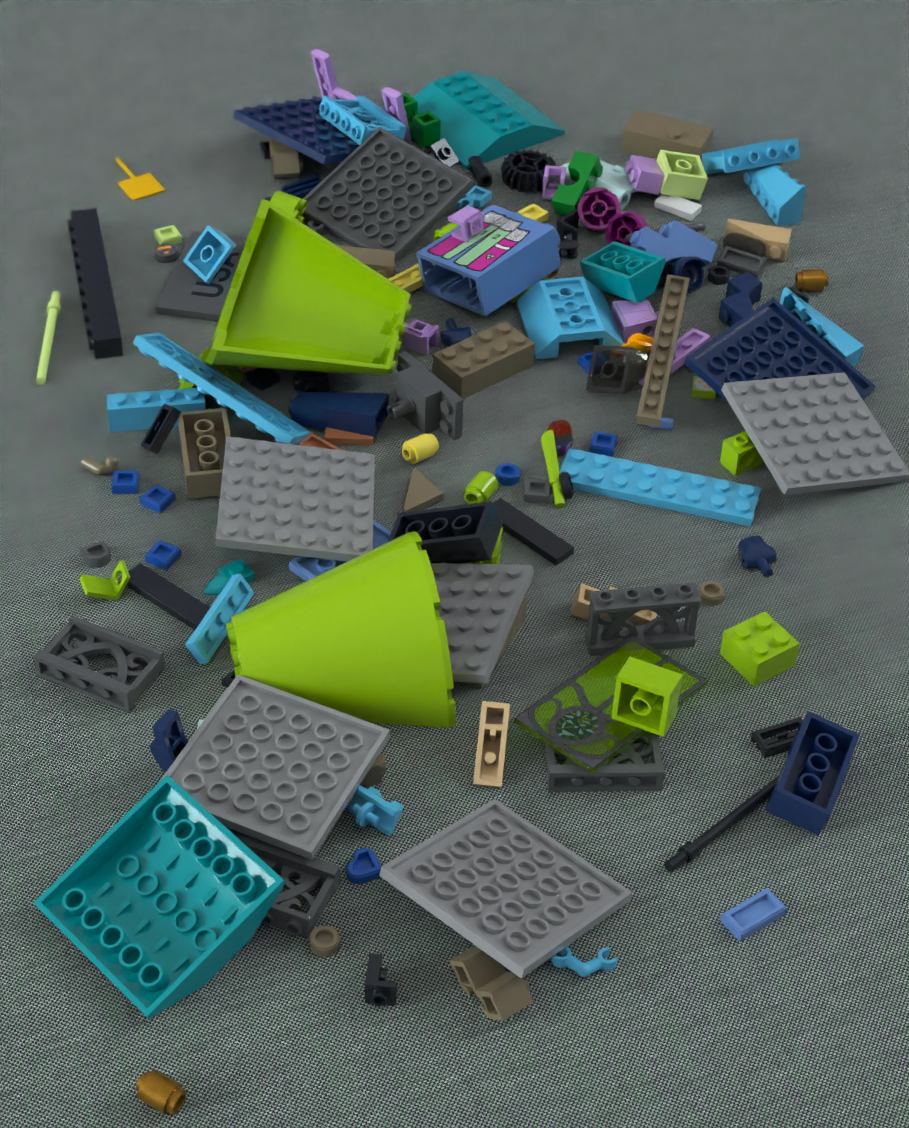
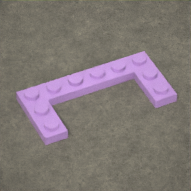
(328, 87)

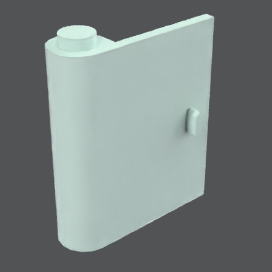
(613, 179)

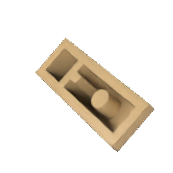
(775, 238)
(492, 744)

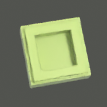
(168, 235)

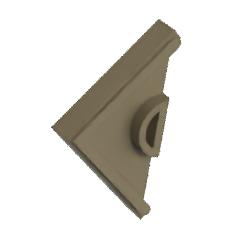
(421, 493)

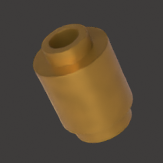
(811, 280)
(160, 1092)

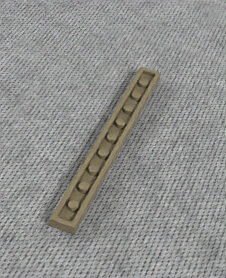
(662, 351)

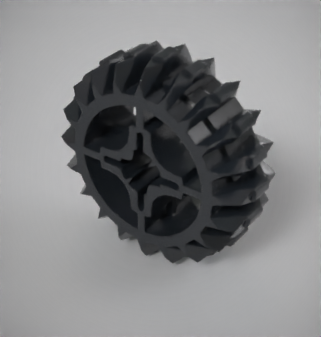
(525, 170)

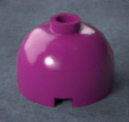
(597, 208)
(623, 224)

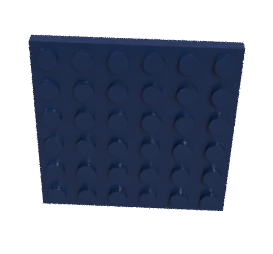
(300, 128)
(769, 346)

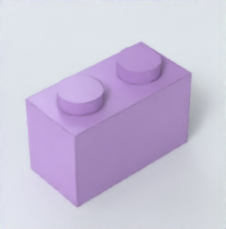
(644, 174)

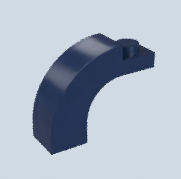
(168, 739)

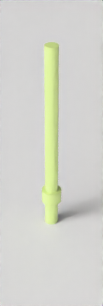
(53, 311)

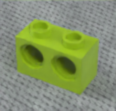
(739, 454)

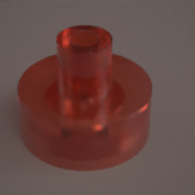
(560, 427)

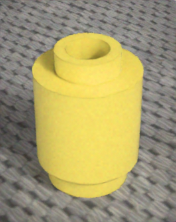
(420, 448)

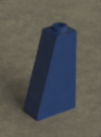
(341, 411)

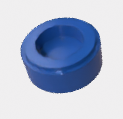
(507, 474)

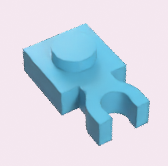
(475, 197)

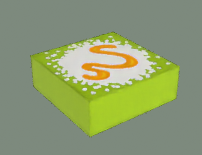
(702, 389)

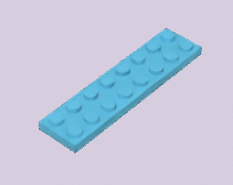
(226, 391)
(661, 487)

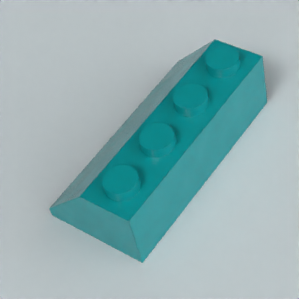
(624, 271)

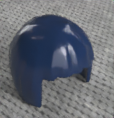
(691, 268)

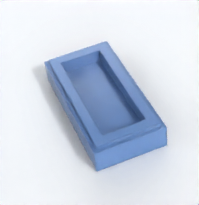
(753, 914)

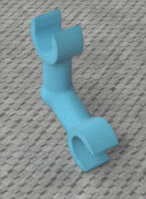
(584, 968)

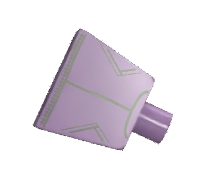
(634, 318)

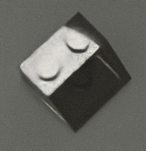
(615, 369)

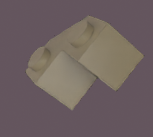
(284, 160)
(498, 990)

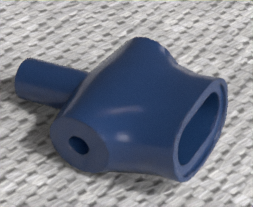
(453, 334)
(757, 554)

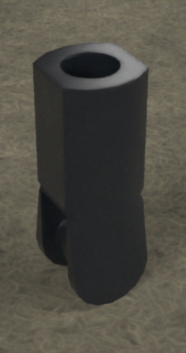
(480, 171)
(568, 249)

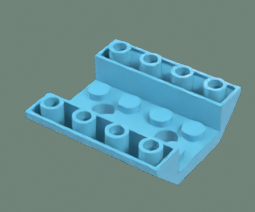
(551, 315)

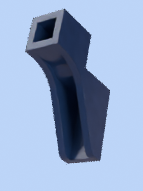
(740, 295)

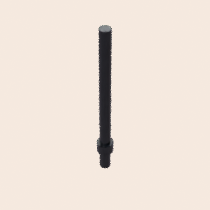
(690, 850)

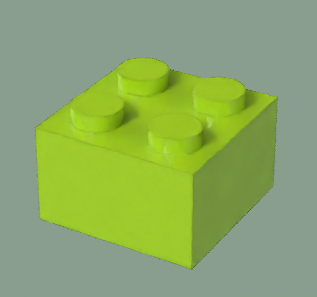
(759, 648)
(646, 696)

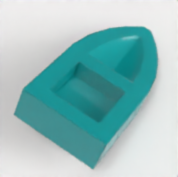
(218, 583)

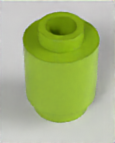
(481, 488)

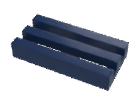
(302, 187)

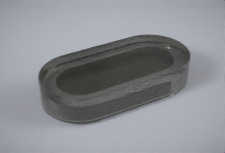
(745, 243)

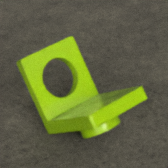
(106, 588)

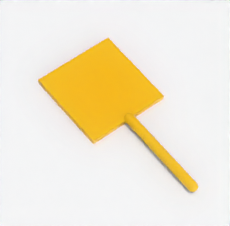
(139, 186)

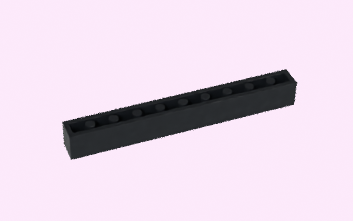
(94, 284)

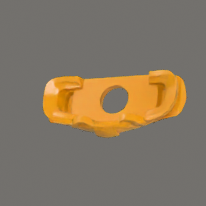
(640, 342)

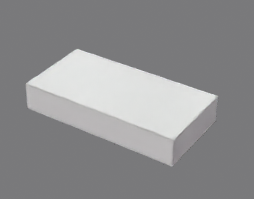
(678, 206)

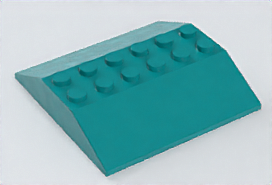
(484, 117)
(162, 899)

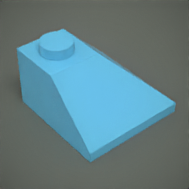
(209, 253)

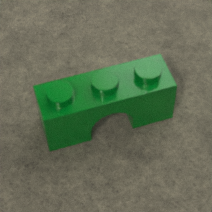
(423, 127)
(585, 170)

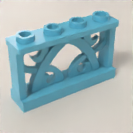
(359, 118)
(751, 156)

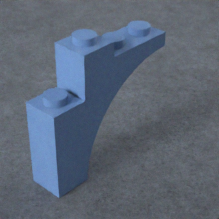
(674, 242)

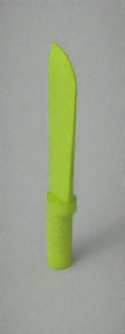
(551, 459)

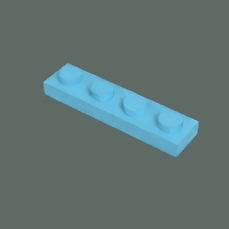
(212, 628)

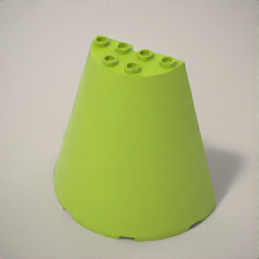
(307, 305)
(356, 639)

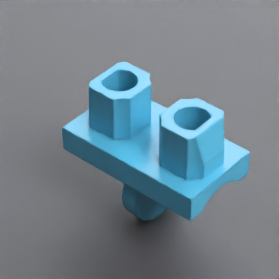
(374, 810)

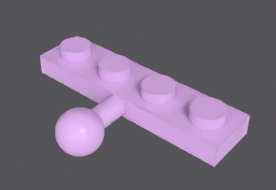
(685, 346)

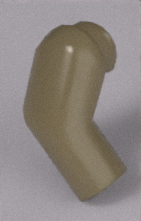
(100, 468)

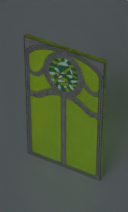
(579, 711)

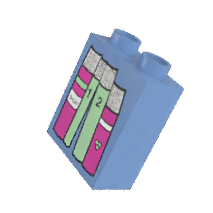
(493, 264)

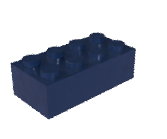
(812, 773)

